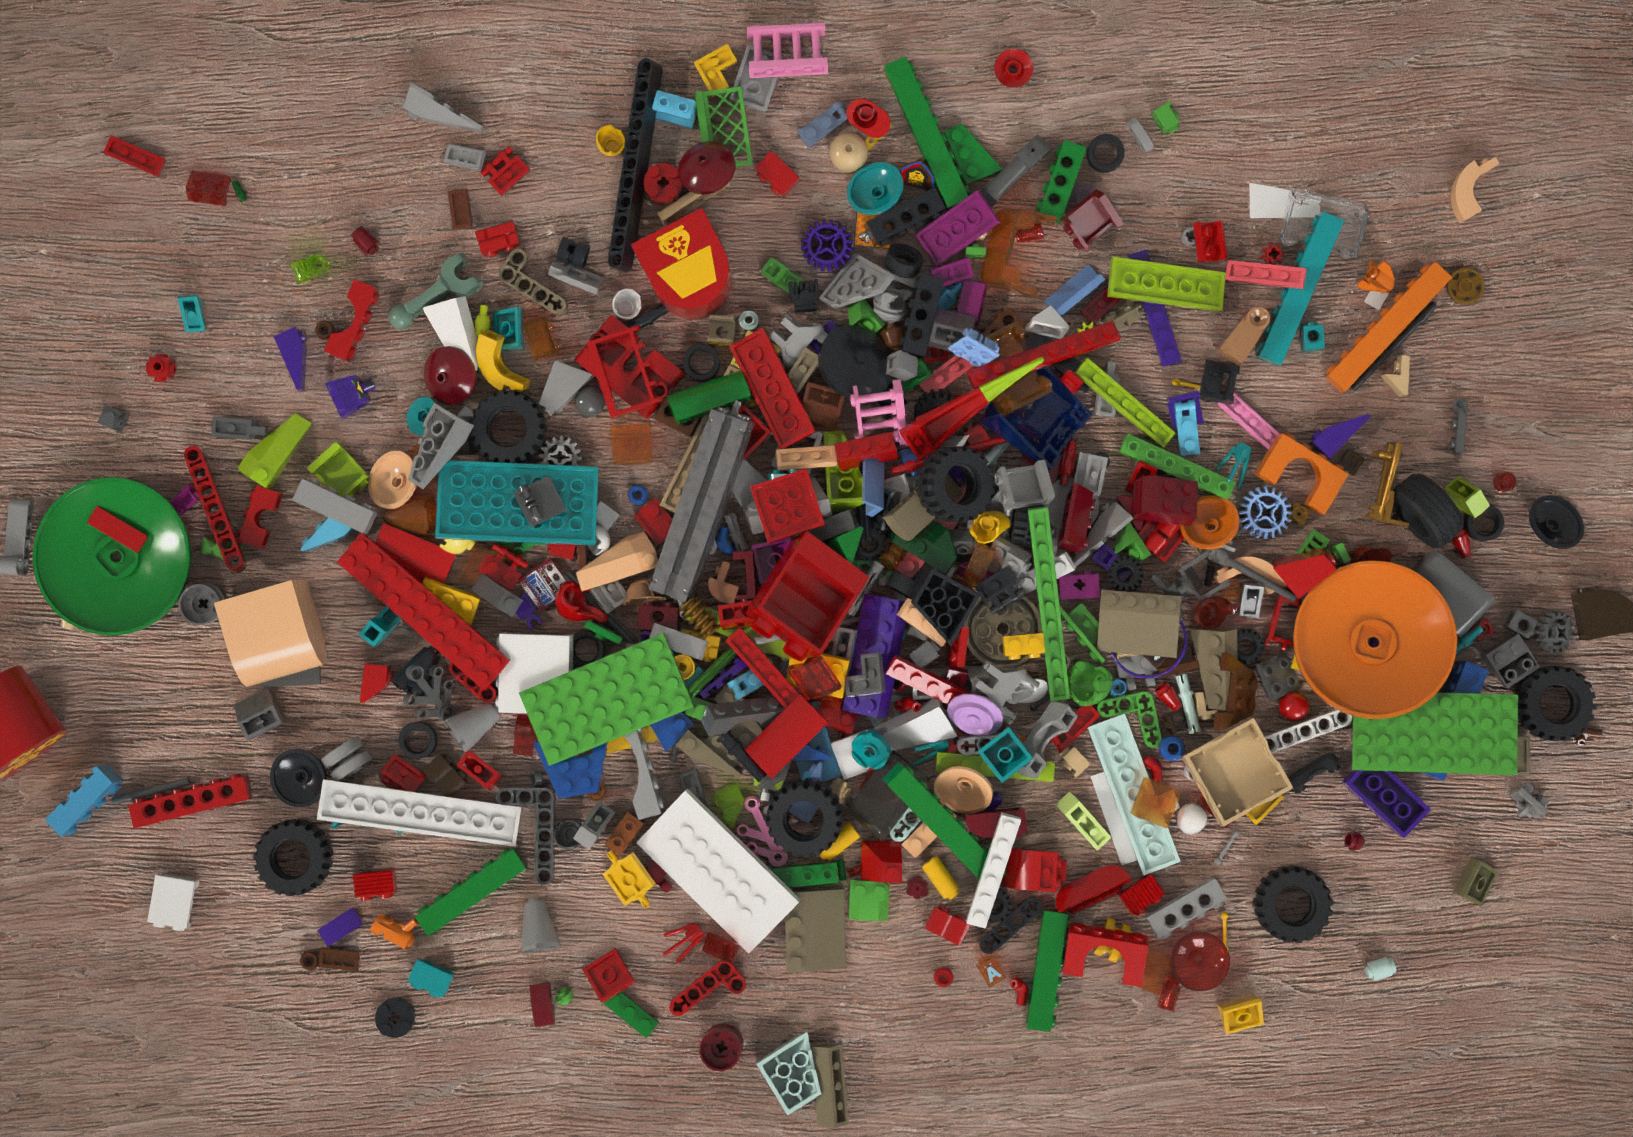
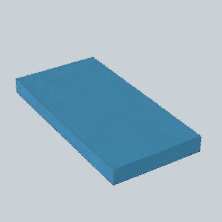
(830, 766)

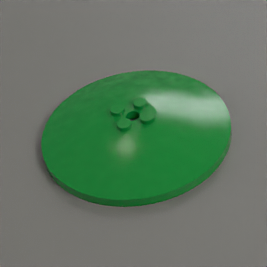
(77, 563)

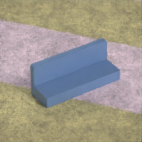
(1074, 290)
(873, 486)

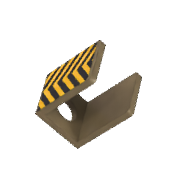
(721, 321)

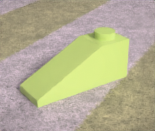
(1083, 820)

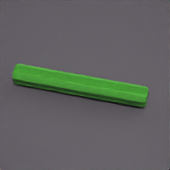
(711, 672)

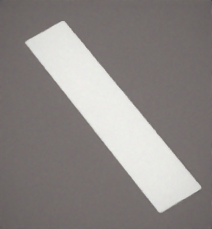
(1113, 819)

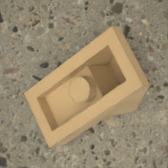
(1399, 382)

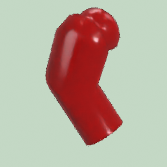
(907, 704)
(1021, 989)

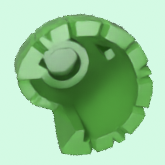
(1089, 683)

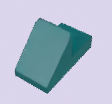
(192, 313)

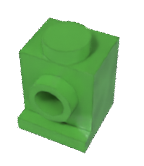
(1166, 118)

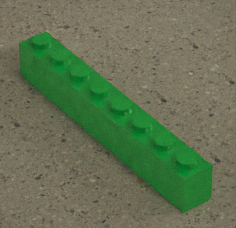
(925, 132)
(937, 818)

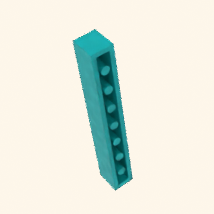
(1295, 301)

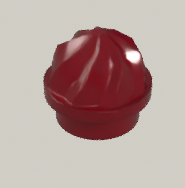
(1354, 841)

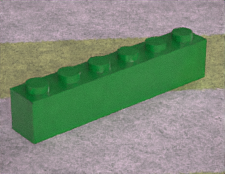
(470, 892)
(1046, 970)

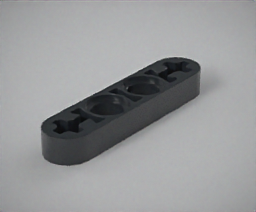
(1012, 927)

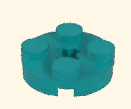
(877, 743)

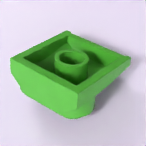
(868, 900)

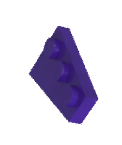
(724, 675)

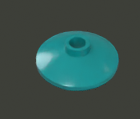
(417, 413)

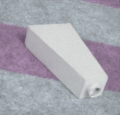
(454, 325)

